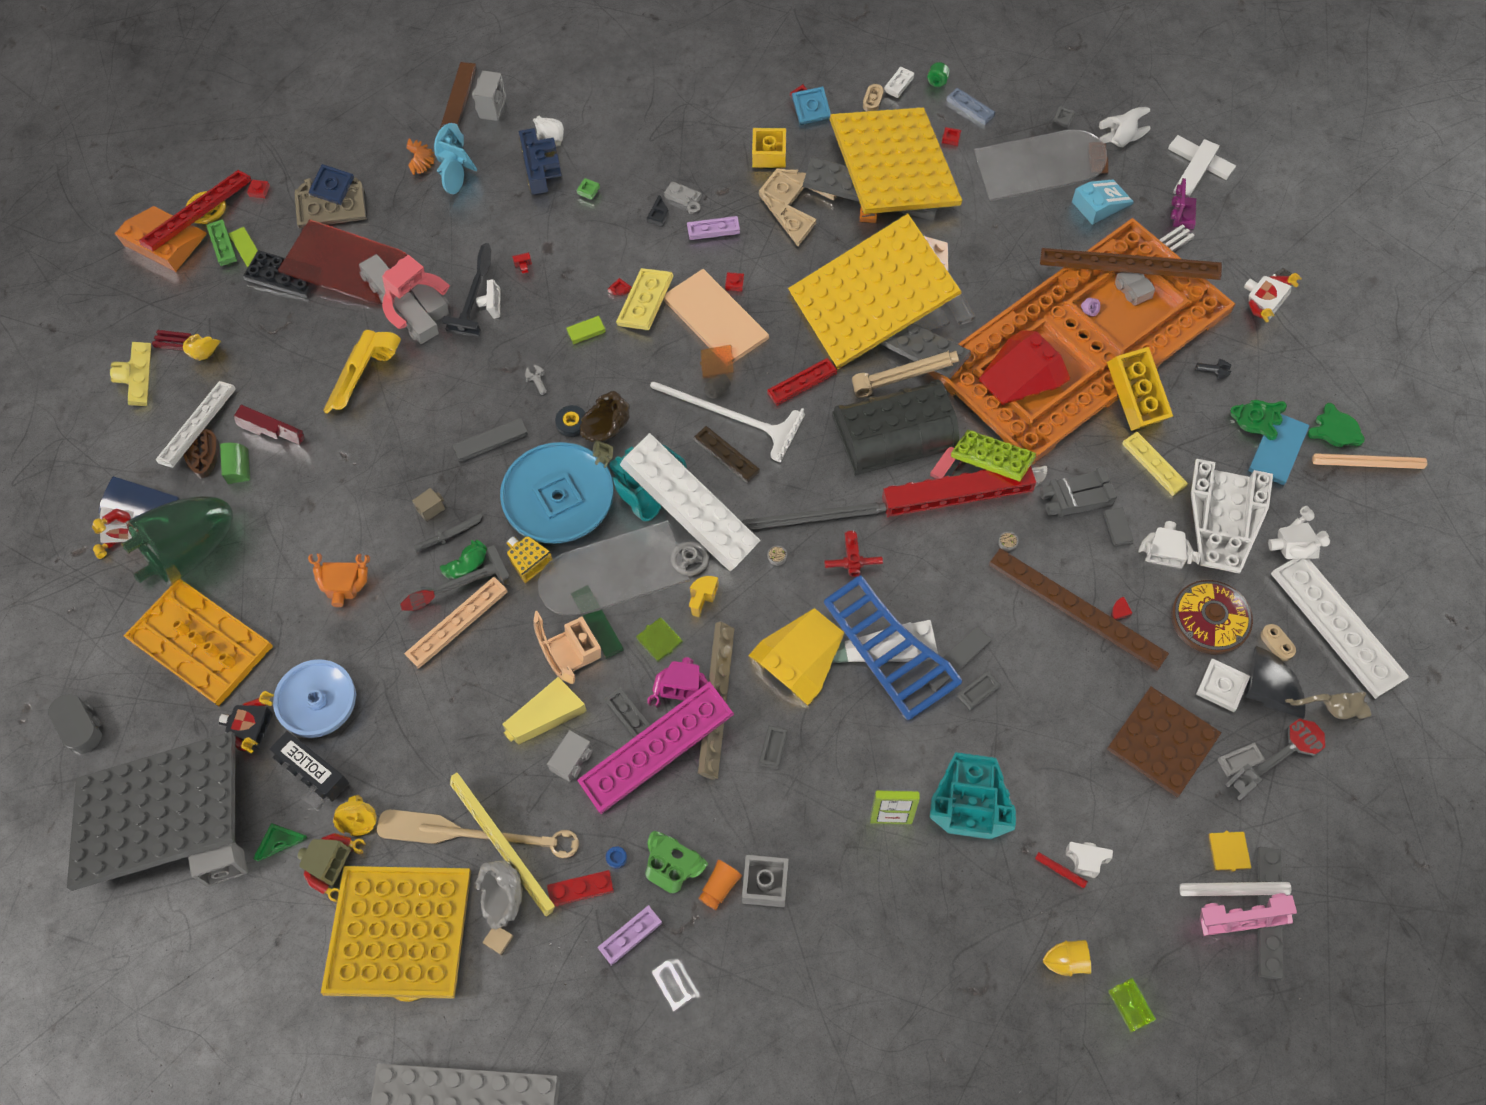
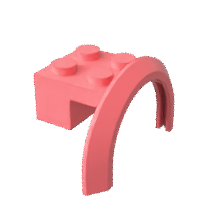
(402, 279)

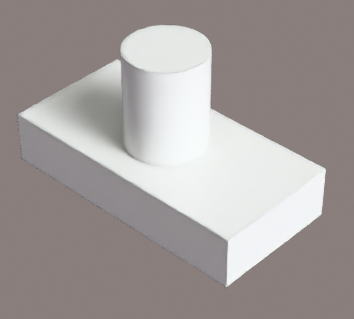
(492, 299)

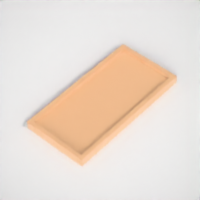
(715, 315)

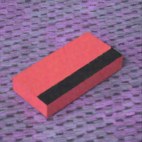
(946, 465)

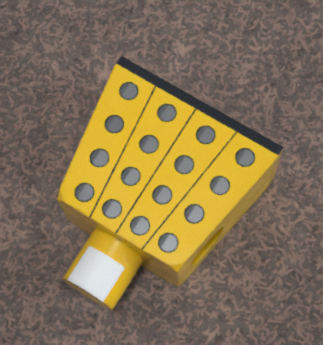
(527, 557)

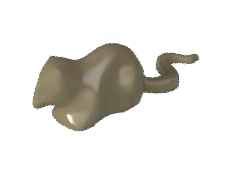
(1340, 705)

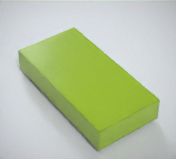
(586, 330)

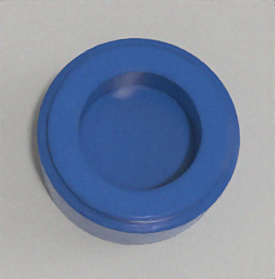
(616, 857)

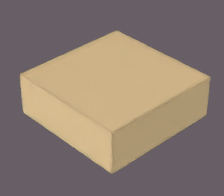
(498, 940)

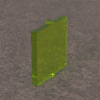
(659, 639)

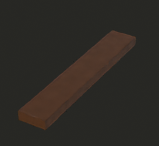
(459, 94)

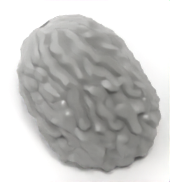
(500, 892)

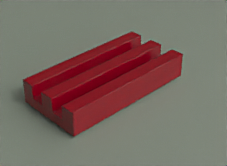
(172, 337)

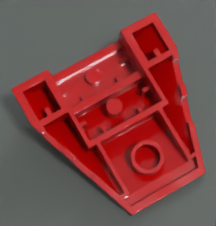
(1024, 368)

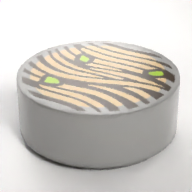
(1008, 541)
(777, 555)

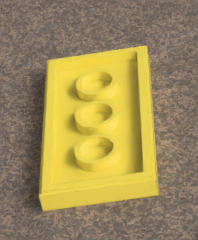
(644, 299)

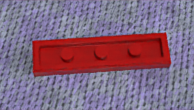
(802, 381)

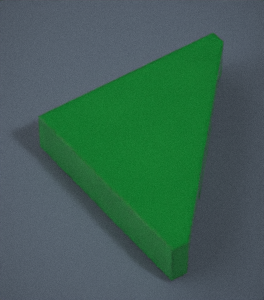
(277, 840)

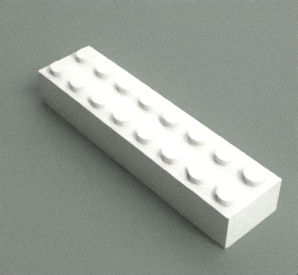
(689, 502)

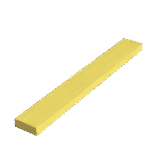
(501, 844)

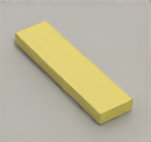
(1155, 464)

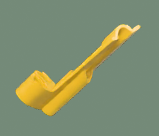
(371, 344)

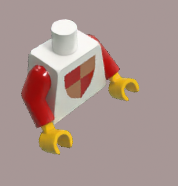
(1269, 294)
(111, 528)

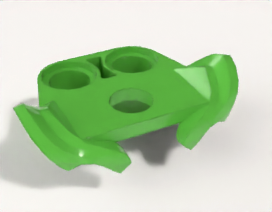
(661, 856)

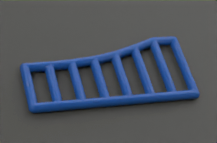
(909, 640)

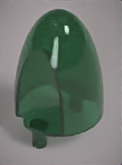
(178, 536)

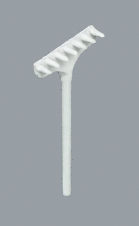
(781, 434)

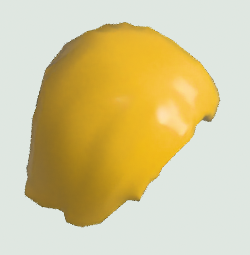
(199, 347)

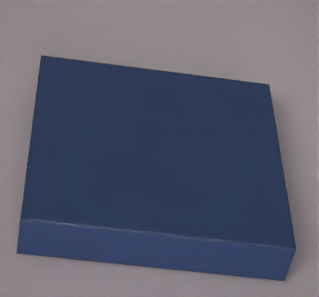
(331, 184)

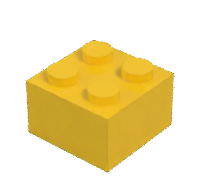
(769, 148)

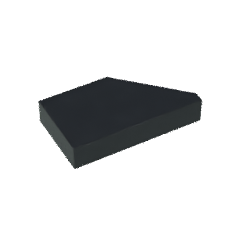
(658, 213)

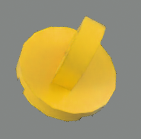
(355, 817)

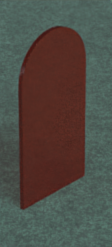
(333, 259)

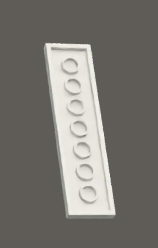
(1340, 626)

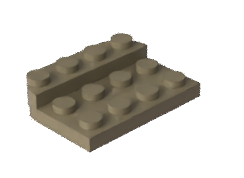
(327, 212)

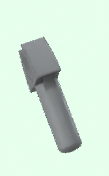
(536, 378)

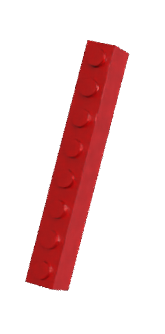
(953, 491)

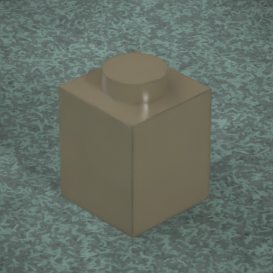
(429, 504)

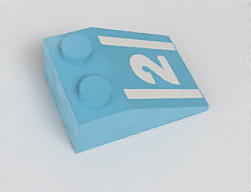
(1100, 199)

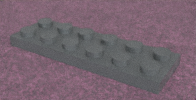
(921, 343)

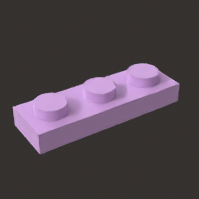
(713, 228)
(629, 935)

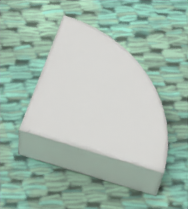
(1039, 474)

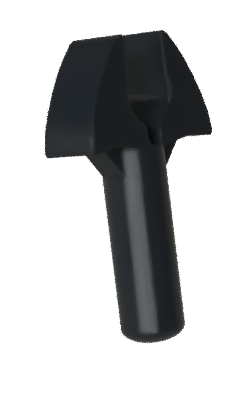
(1218, 368)

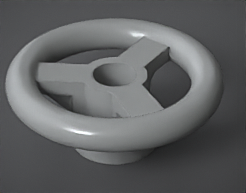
(688, 549)

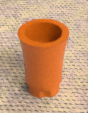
(719, 884)

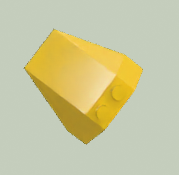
(801, 653)

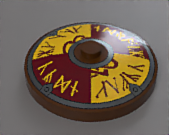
(1212, 617)

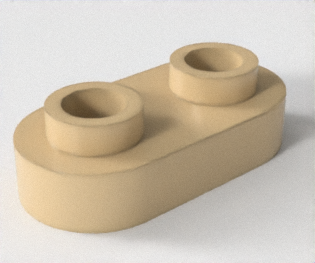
(873, 97)
(1277, 642)

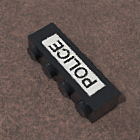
(309, 766)

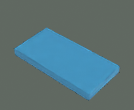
(1280, 454)

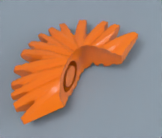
(422, 157)

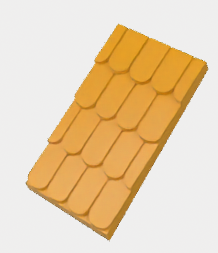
(198, 641)

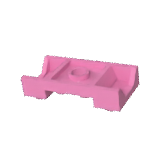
(1278, 912)

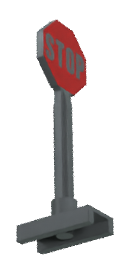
(423, 596)
(1303, 737)

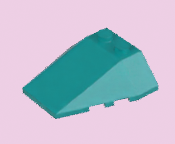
(973, 798)

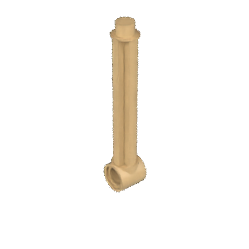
(864, 384)

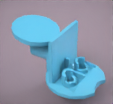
(450, 152)

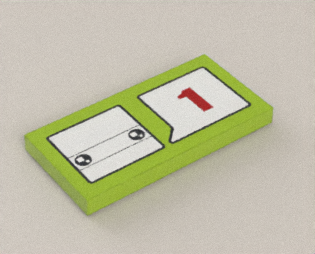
(894, 807)

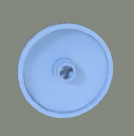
(314, 698)

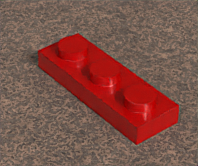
(580, 888)

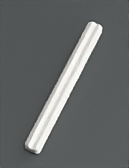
(1234, 889)

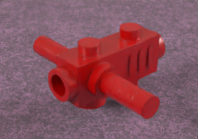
(853, 560)

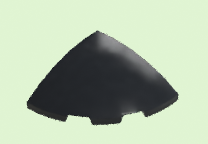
(1273, 683)

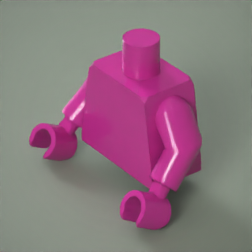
(677, 681)

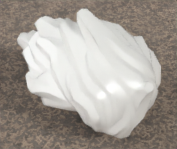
(549, 128)

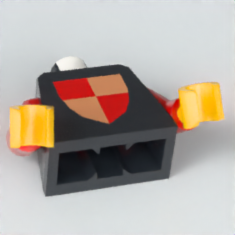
(249, 722)

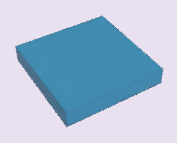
(811, 105)

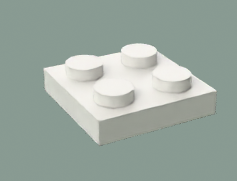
(1223, 685)

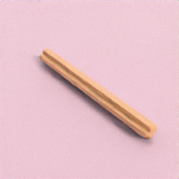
(1369, 461)

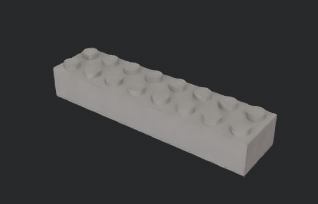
(460, 1087)

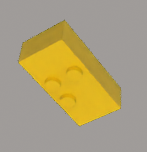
(1139, 388)

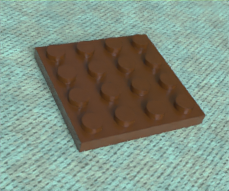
(1164, 741)

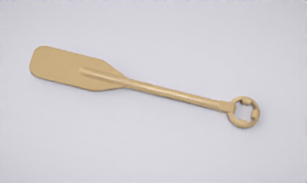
(437, 829)

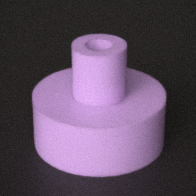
(1091, 306)

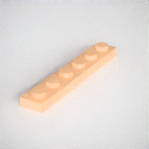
(456, 622)

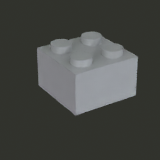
(489, 95)
(218, 864)
(765, 881)

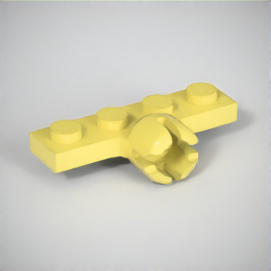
(134, 373)

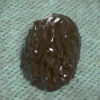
(605, 418)

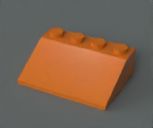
(170, 254)

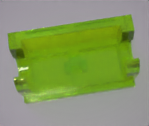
(1131, 1005)

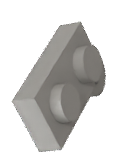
(684, 196)

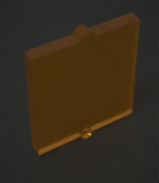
(717, 361)

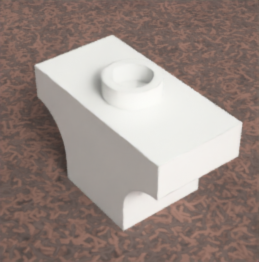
(1088, 858)

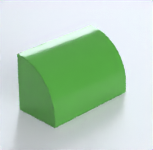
(235, 462)

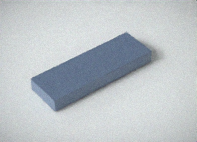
(970, 106)

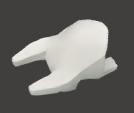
(1124, 127)

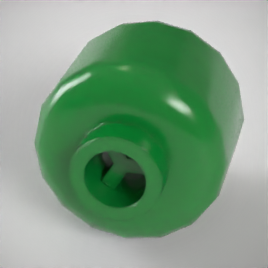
(938, 74)

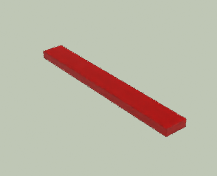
(195, 210)

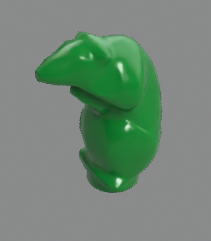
(468, 562)

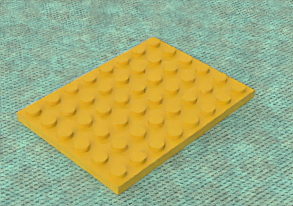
(895, 160)
(874, 291)

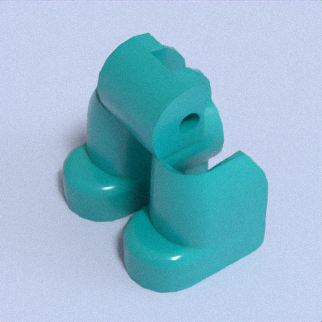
(641, 502)

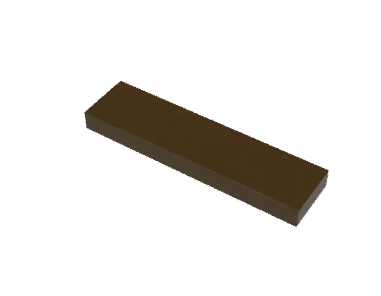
(726, 454)

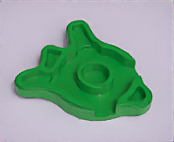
(1259, 417)
(1337, 428)

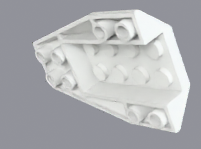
(1227, 514)

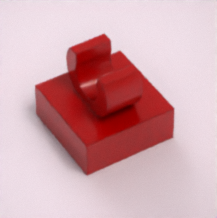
(522, 261)

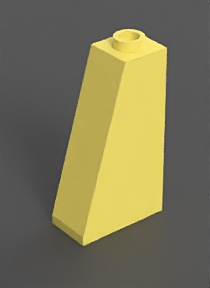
(543, 712)

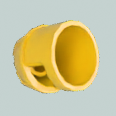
(1069, 958)

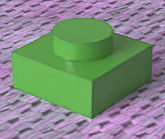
(588, 188)

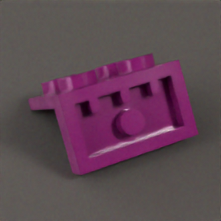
(1184, 207)

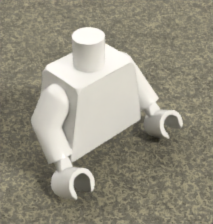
(1299, 539)
(1169, 547)

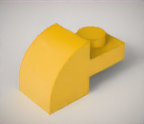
(702, 590)

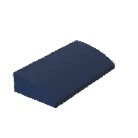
(133, 497)

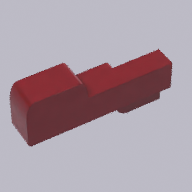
(261, 423)

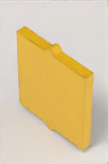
(1229, 851)

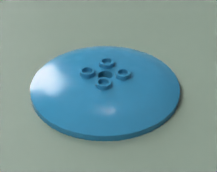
(550, 470)

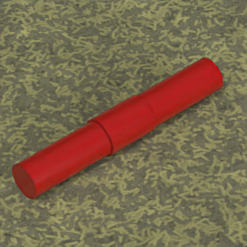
(1060, 869)

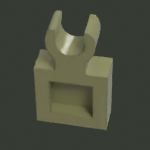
(603, 452)

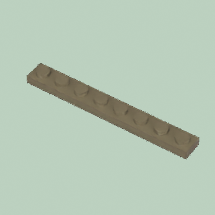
(719, 678)

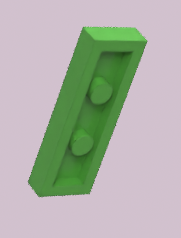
(221, 242)

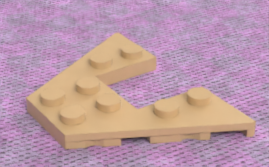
(780, 193)

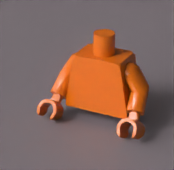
(340, 579)

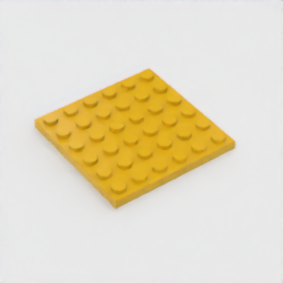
(397, 932)

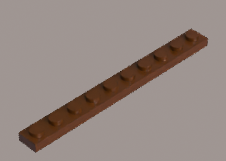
(1131, 263)
(1079, 609)

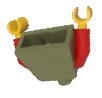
(325, 860)

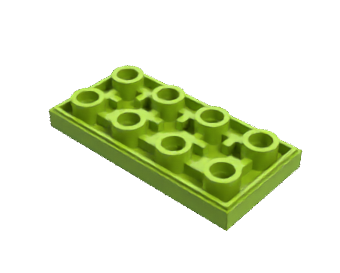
(993, 455)

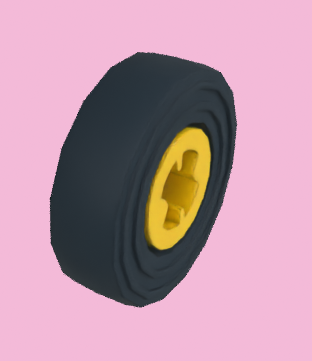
(569, 413)

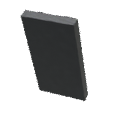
(264, 271)

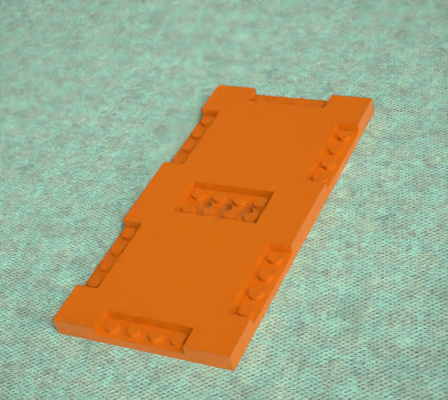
(1164, 324)

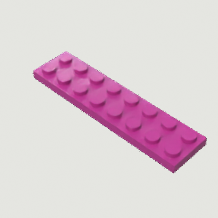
(655, 747)

